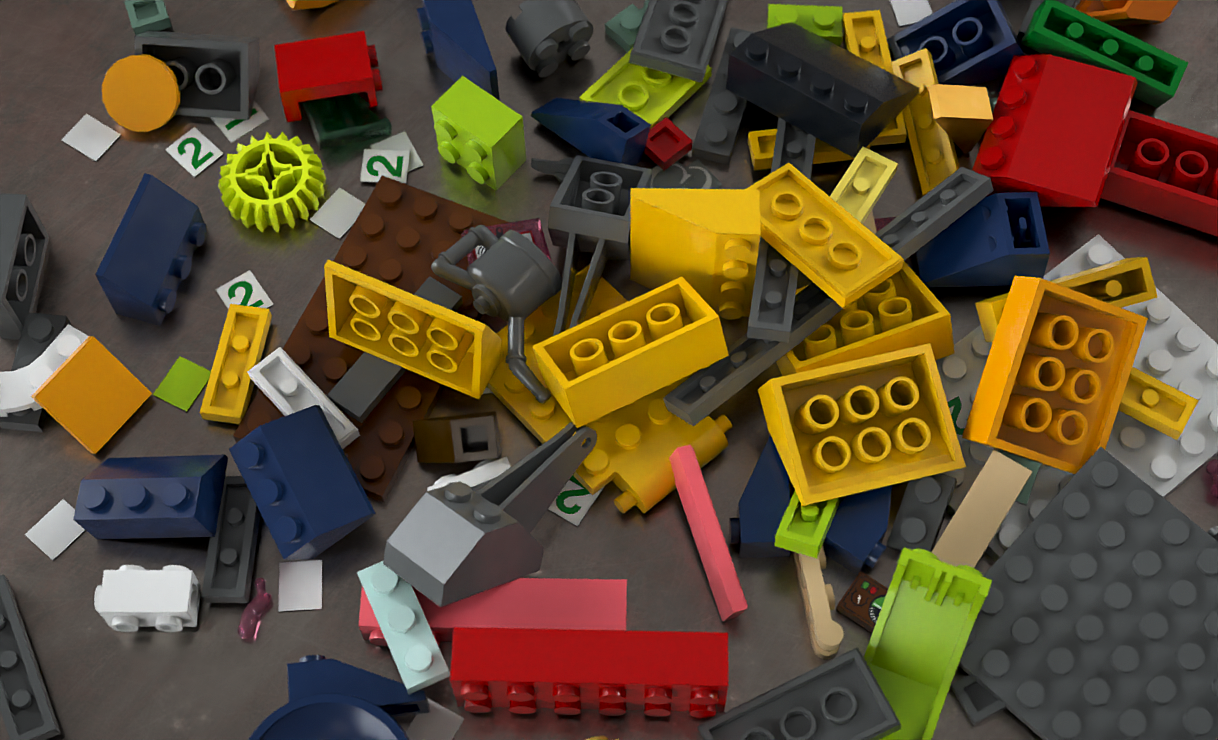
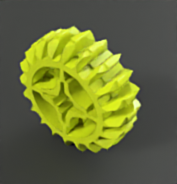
(251, 171)

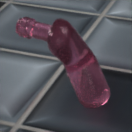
(253, 610)

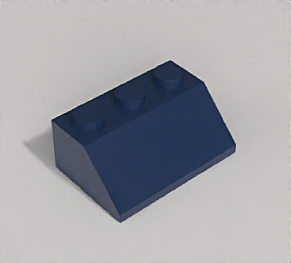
(151, 252)
(302, 483)
(152, 497)

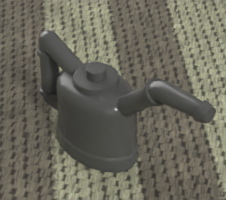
(505, 283)

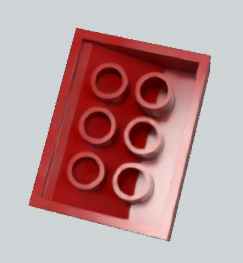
(1055, 130)

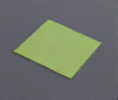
(182, 383)

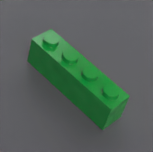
(1081, 38)

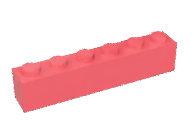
(520, 604)

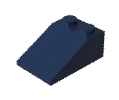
(966, 39)
(458, 42)

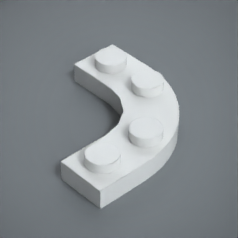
(21, 384)

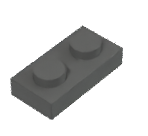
(922, 513)

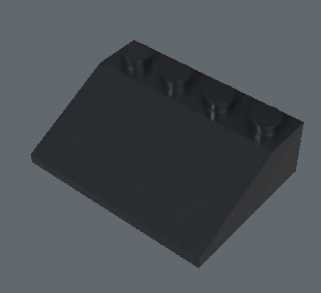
(817, 86)

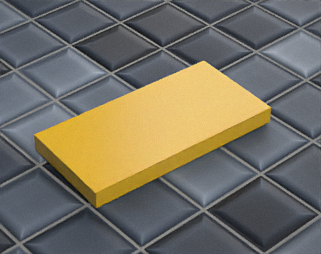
(822, 237)

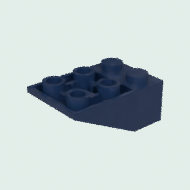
(988, 244)

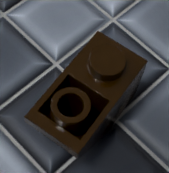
(457, 438)

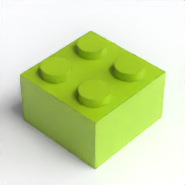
(479, 133)

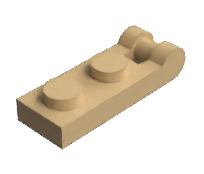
(818, 601)

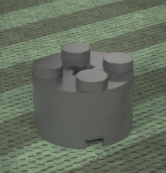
(550, 33)

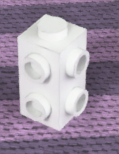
(148, 598)

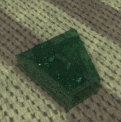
(344, 120)

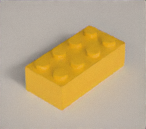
(631, 351)

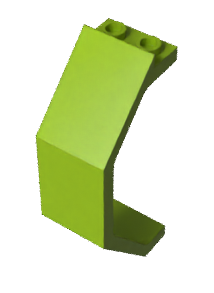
(923, 637)

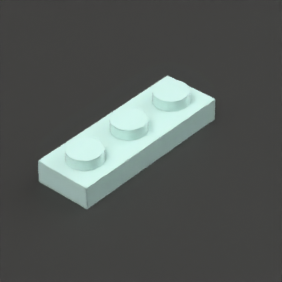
(404, 627)

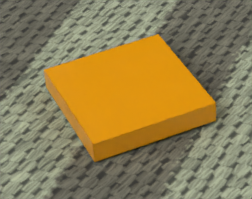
(91, 394)

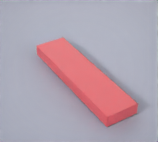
(707, 534)

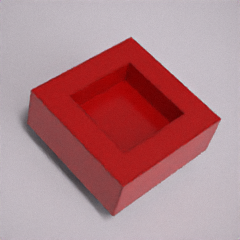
(667, 144)

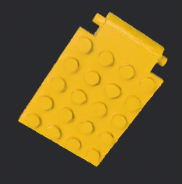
(632, 440)

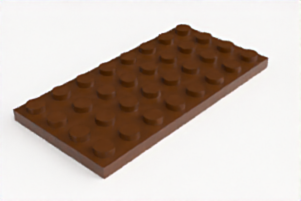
(395, 243)

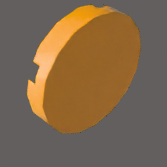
(140, 93)

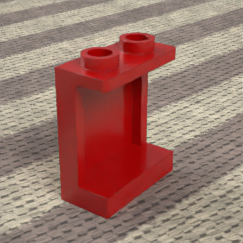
(326, 69)

